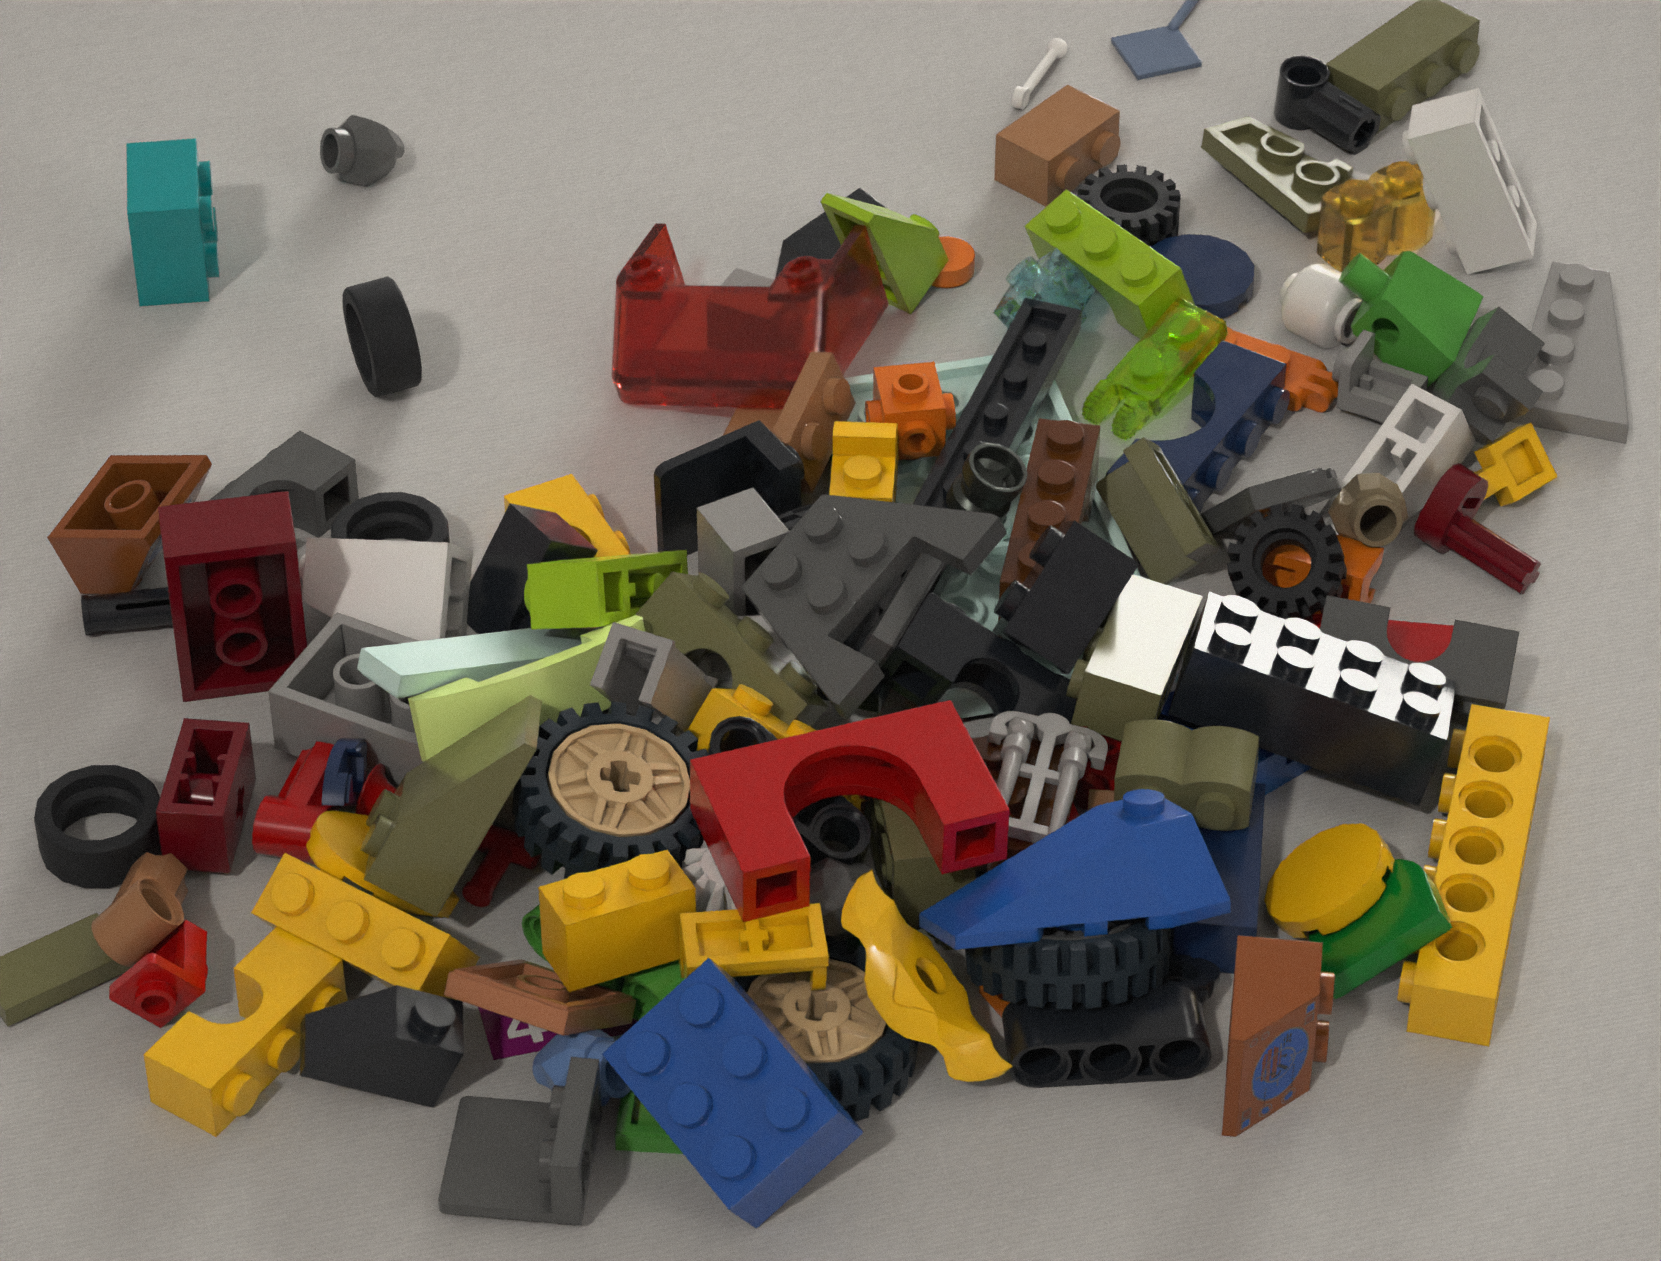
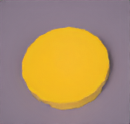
(1329, 880)

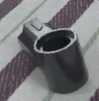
(1310, 101)

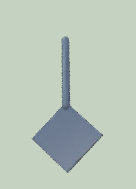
(1158, 49)

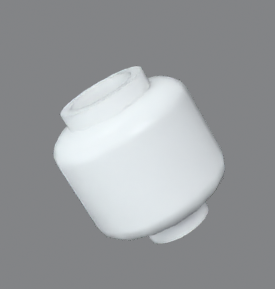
(1319, 306)

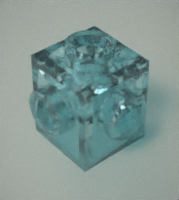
(1047, 280)

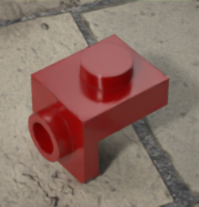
(166, 977)

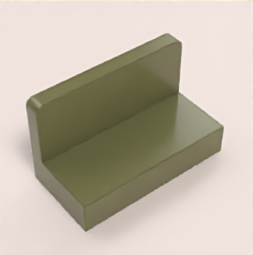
(1156, 514)

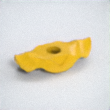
(916, 986)

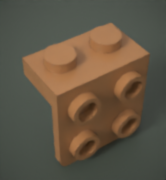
(808, 415)

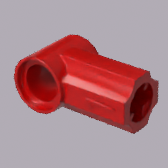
(286, 819)

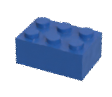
(732, 1093)

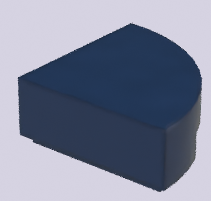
(345, 772)

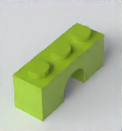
(1119, 265)

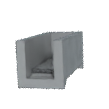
(652, 674)

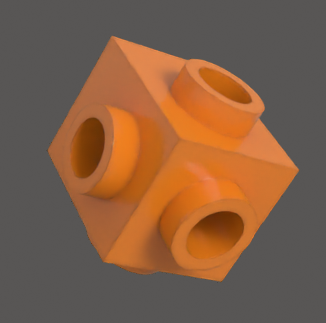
(915, 401)

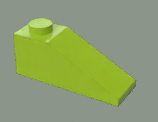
(904, 247)
(596, 588)

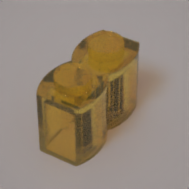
(1375, 216)

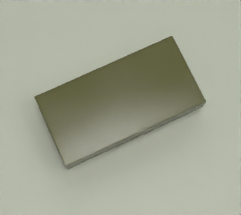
(53, 971)

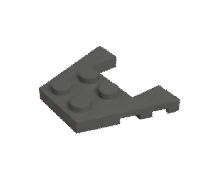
(841, 566)

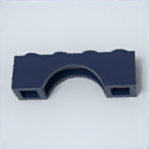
(1234, 404)

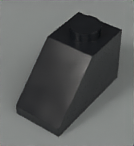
(386, 1044)

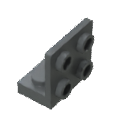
(526, 1154)

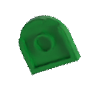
(1392, 929)

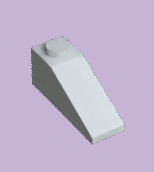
(1414, 448)

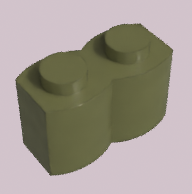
(1199, 769)

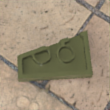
(1276, 168)

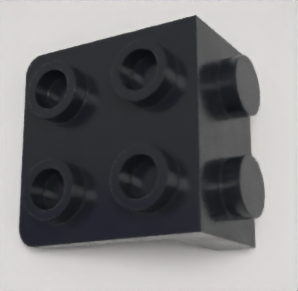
(720, 469)

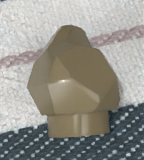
(1369, 510)

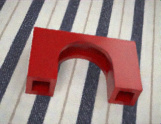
(907, 758)

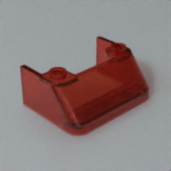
(737, 341)

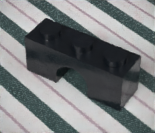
(952, 651)

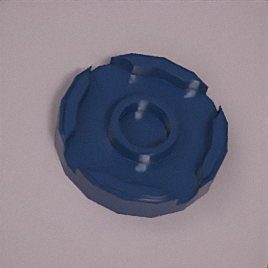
(1214, 270)

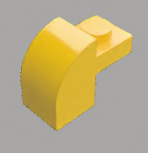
(865, 460)

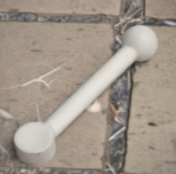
(1056, 49)

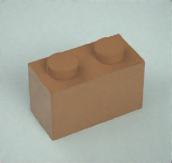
(1057, 145)

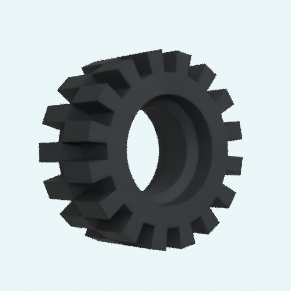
(1135, 201)
(1287, 529)

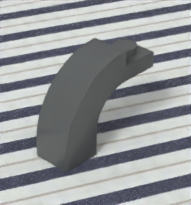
(1489, 374)

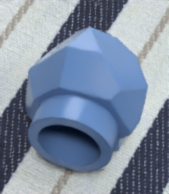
(553, 1061)

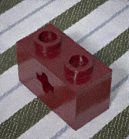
(207, 794)

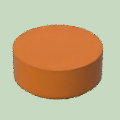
(960, 264)

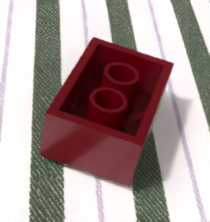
(233, 593)

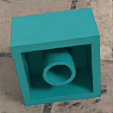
(171, 222)

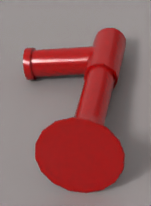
(499, 844)

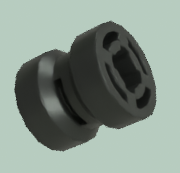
(988, 481)

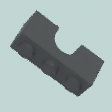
(314, 474)
(1476, 658)

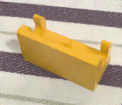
(756, 947)

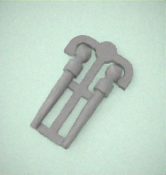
(1050, 730)

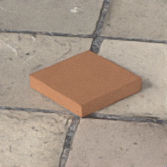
(539, 997)

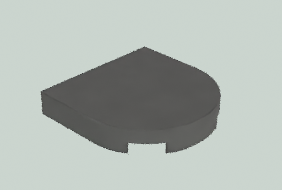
(1298, 489)

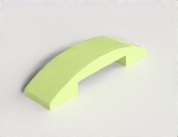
(558, 681)

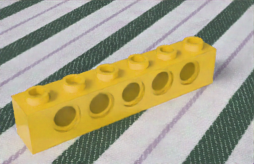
(1477, 873)

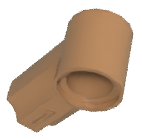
(143, 909)

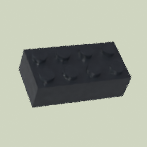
(1315, 697)

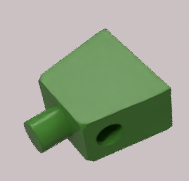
(1413, 310)

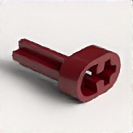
(1449, 524)

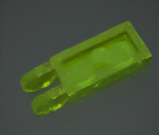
(1155, 368)

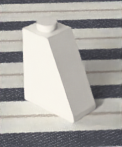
(390, 584)

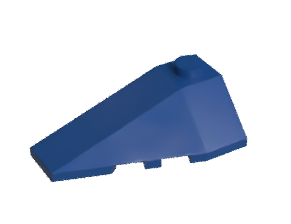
(1101, 867)

